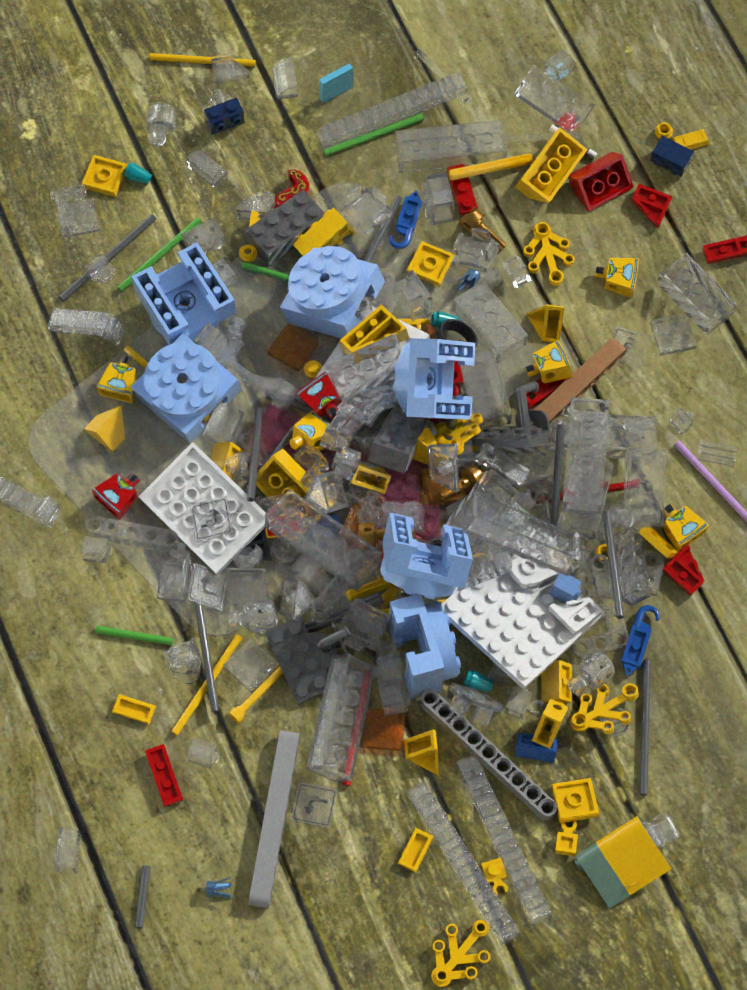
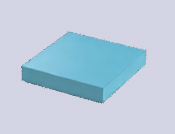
(336, 83)

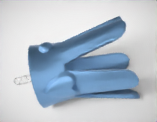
(471, 277)
(211, 888)

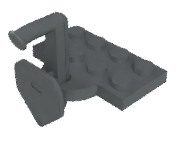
(530, 427)
(303, 656)

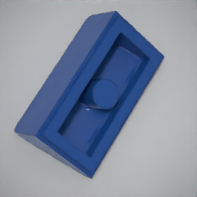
(529, 749)

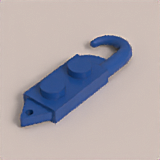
(407, 220)
(638, 640)

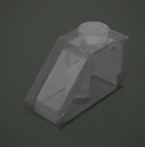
(227, 69)
(261, 202)

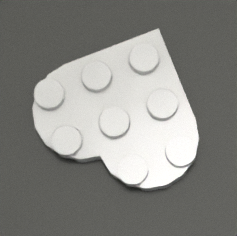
(530, 573)

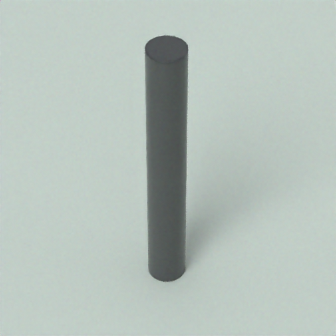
(142, 896)

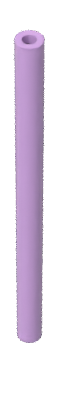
(712, 480)

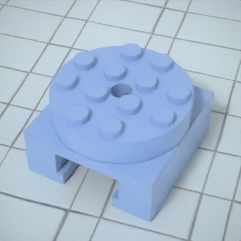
(188, 282)
(328, 289)
(426, 378)
(187, 403)
(423, 566)
(430, 626)

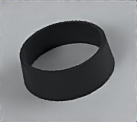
(459, 327)

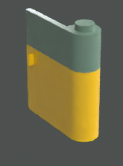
(622, 862)

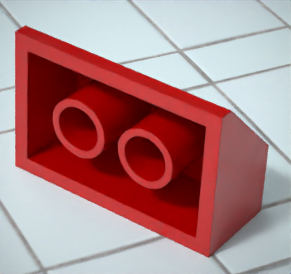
(601, 180)

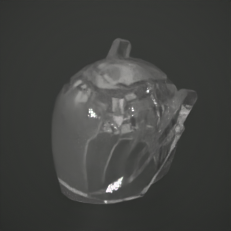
(184, 661)

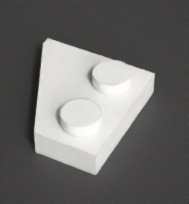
(576, 614)

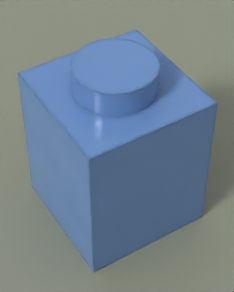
(566, 588)

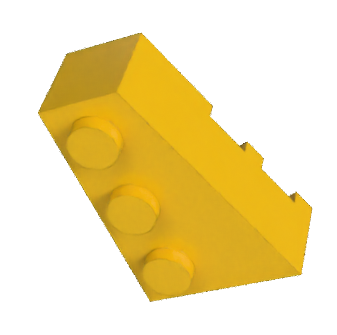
(324, 233)
(372, 329)

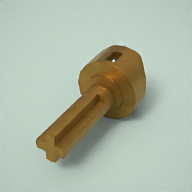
(474, 219)
(469, 477)
(370, 534)

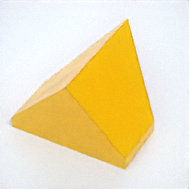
(547, 322)
(108, 428)
(425, 439)
(423, 751)

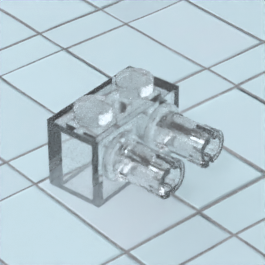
(411, 509)

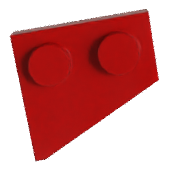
(651, 203)
(685, 571)

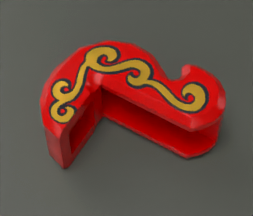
(299, 183)

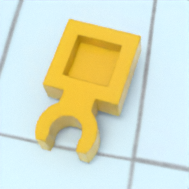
(566, 840)
(495, 873)

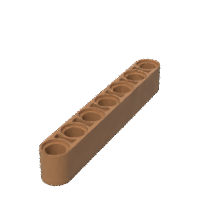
(583, 378)

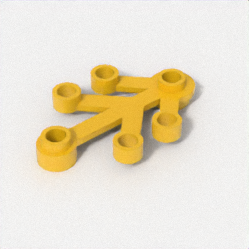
(548, 251)
(460, 430)
(603, 710)
(458, 956)

